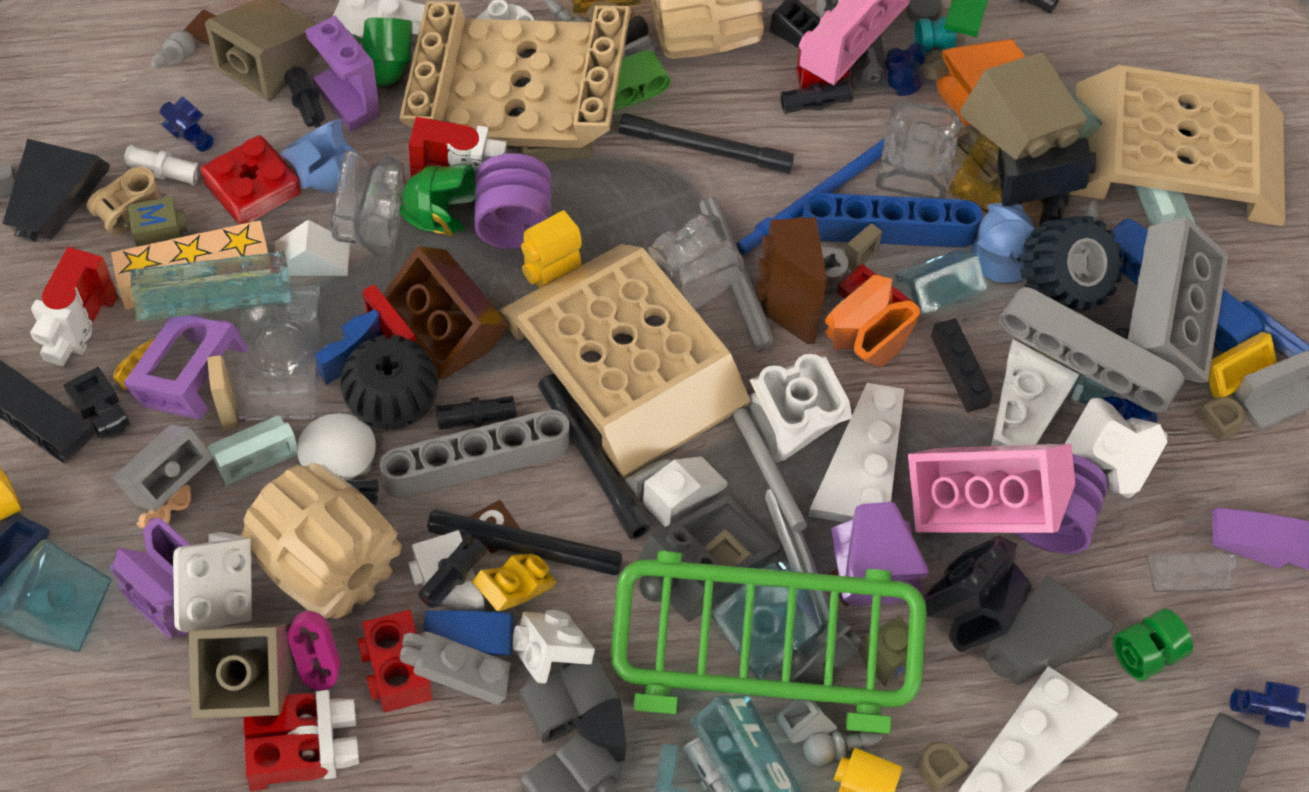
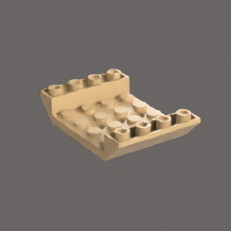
(470, 66)
(1232, 147)
(639, 393)

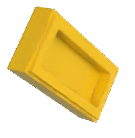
(1233, 365)

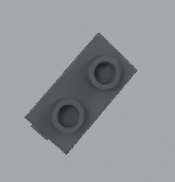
(870, 68)
(807, 663)

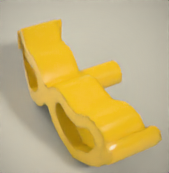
(127, 365)

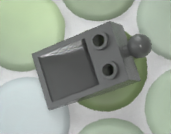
(689, 538)

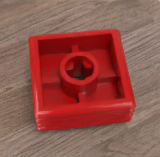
(250, 180)

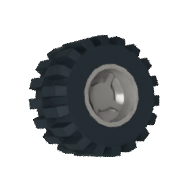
(1073, 262)

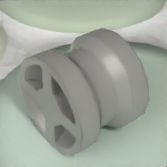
(837, 268)

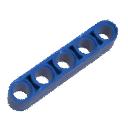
(899, 218)
(1235, 320)

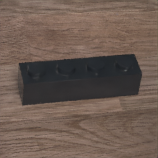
(961, 365)

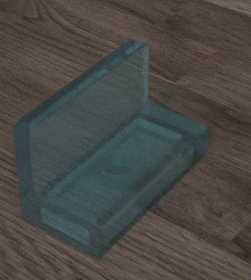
(944, 280)

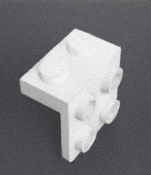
(212, 582)

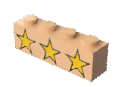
(211, 245)

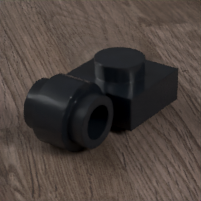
(95, 395)

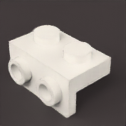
(548, 639)

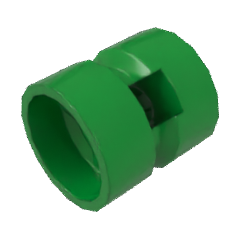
(1152, 644)

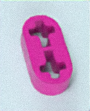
(322, 648)

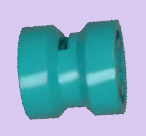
(933, 34)

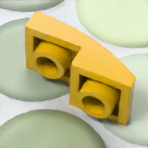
(516, 582)

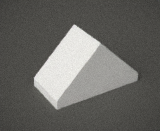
(314, 252)

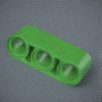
(640, 79)

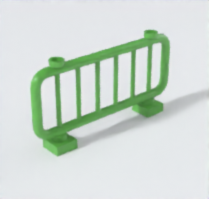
(867, 700)

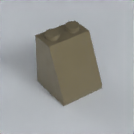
(260, 45)
(1024, 107)
(240, 670)

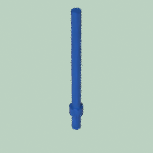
(828, 186)

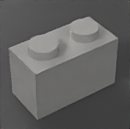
(163, 467)

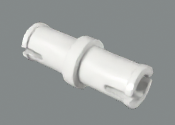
(162, 165)

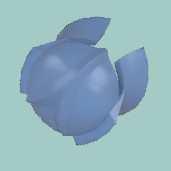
(319, 156)
(1002, 242)

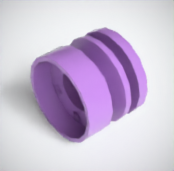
(511, 198)
(1080, 515)

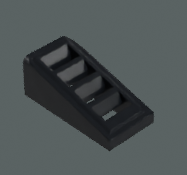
(788, 18)

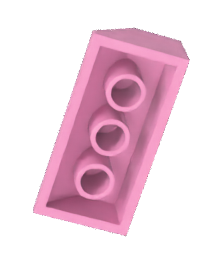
(846, 35)
(991, 488)

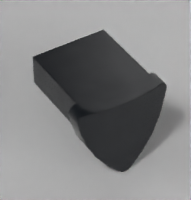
(605, 727)

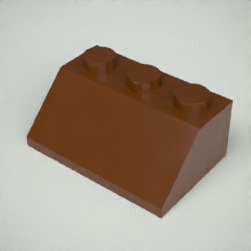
(793, 276)
(444, 310)

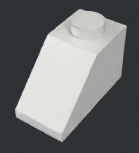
(681, 489)
(425, 564)

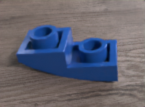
(355, 332)
(476, 629)

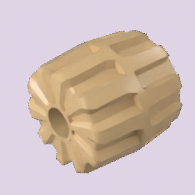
(706, 26)
(320, 540)

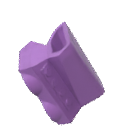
(879, 541)
(149, 576)

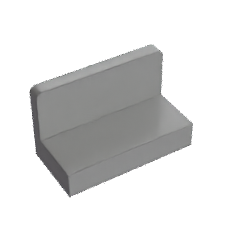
(1276, 392)

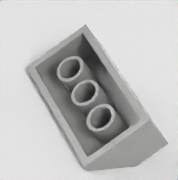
(1179, 297)

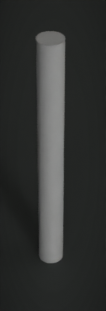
(770, 470)

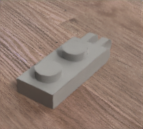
(456, 666)

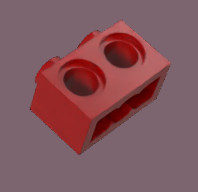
(387, 662)

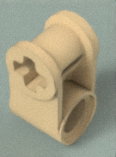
(132, 187)

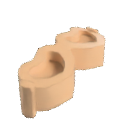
(177, 502)

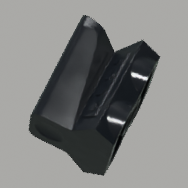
(980, 593)

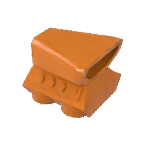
(967, 66)
(872, 322)

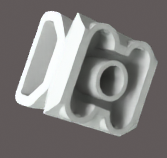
(797, 404)
(1118, 447)

